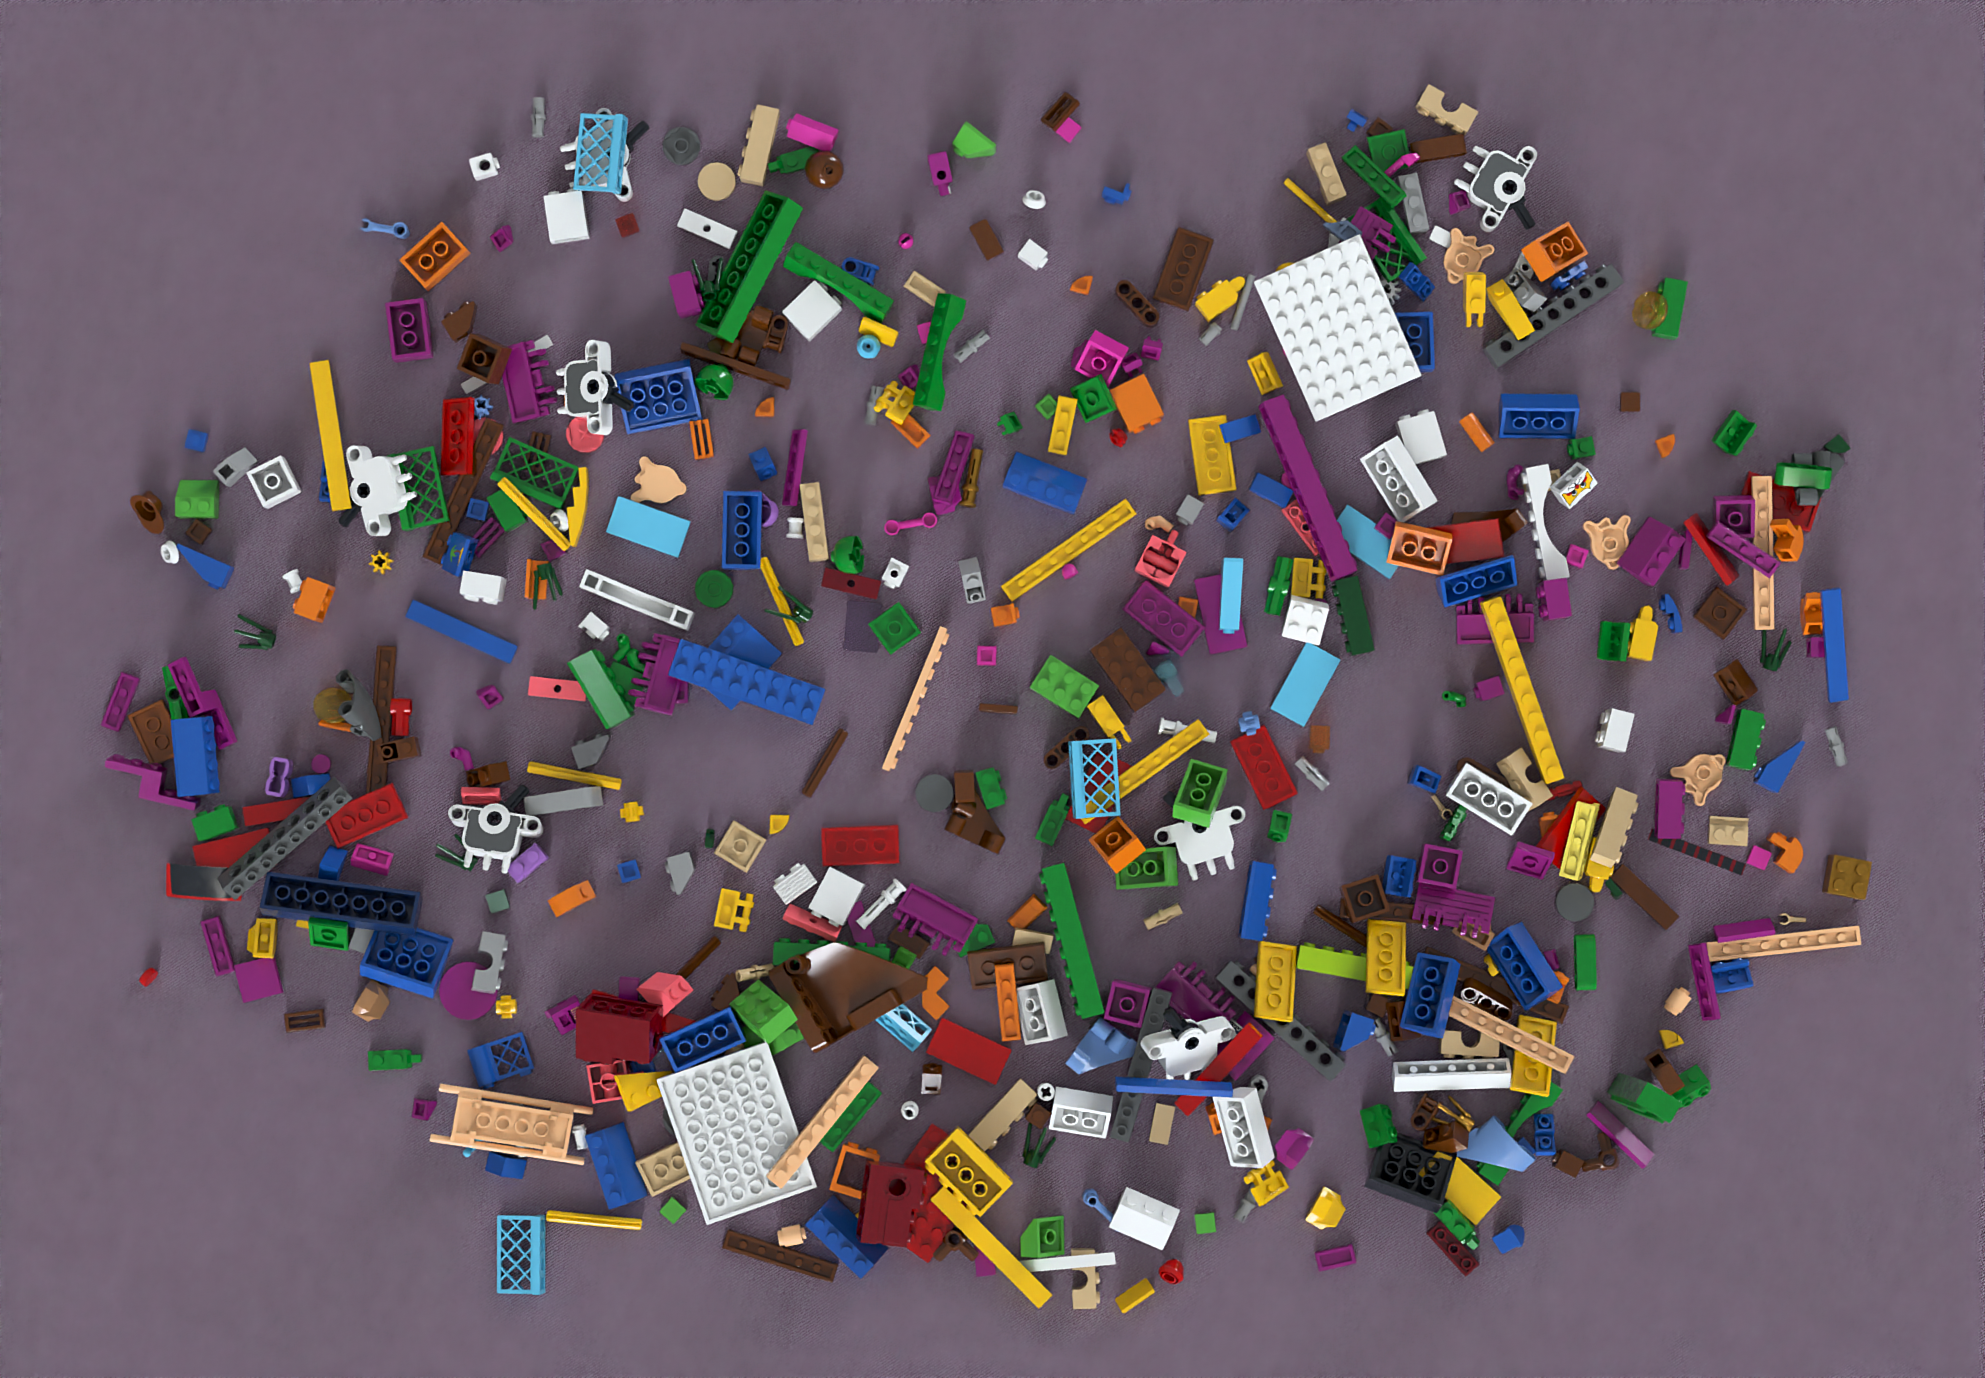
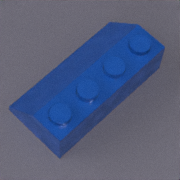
(1538, 416)
(1044, 483)
(741, 530)
(1477, 581)
(195, 756)
(1256, 899)
(1523, 966)
(1430, 995)
(1353, 1030)
(703, 1039)
(616, 1165)
(837, 1230)

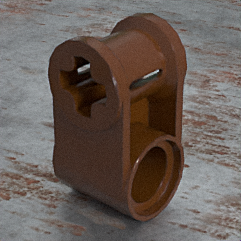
(776, 335)
(1425, 1111)

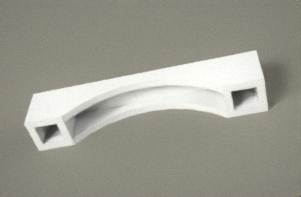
(1537, 484)
(637, 600)

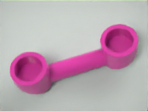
(1408, 159)
(928, 520)

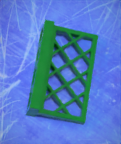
(1403, 238)
(533, 490)
(407, 514)

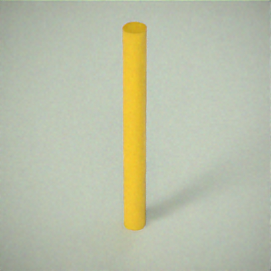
(1310, 202)

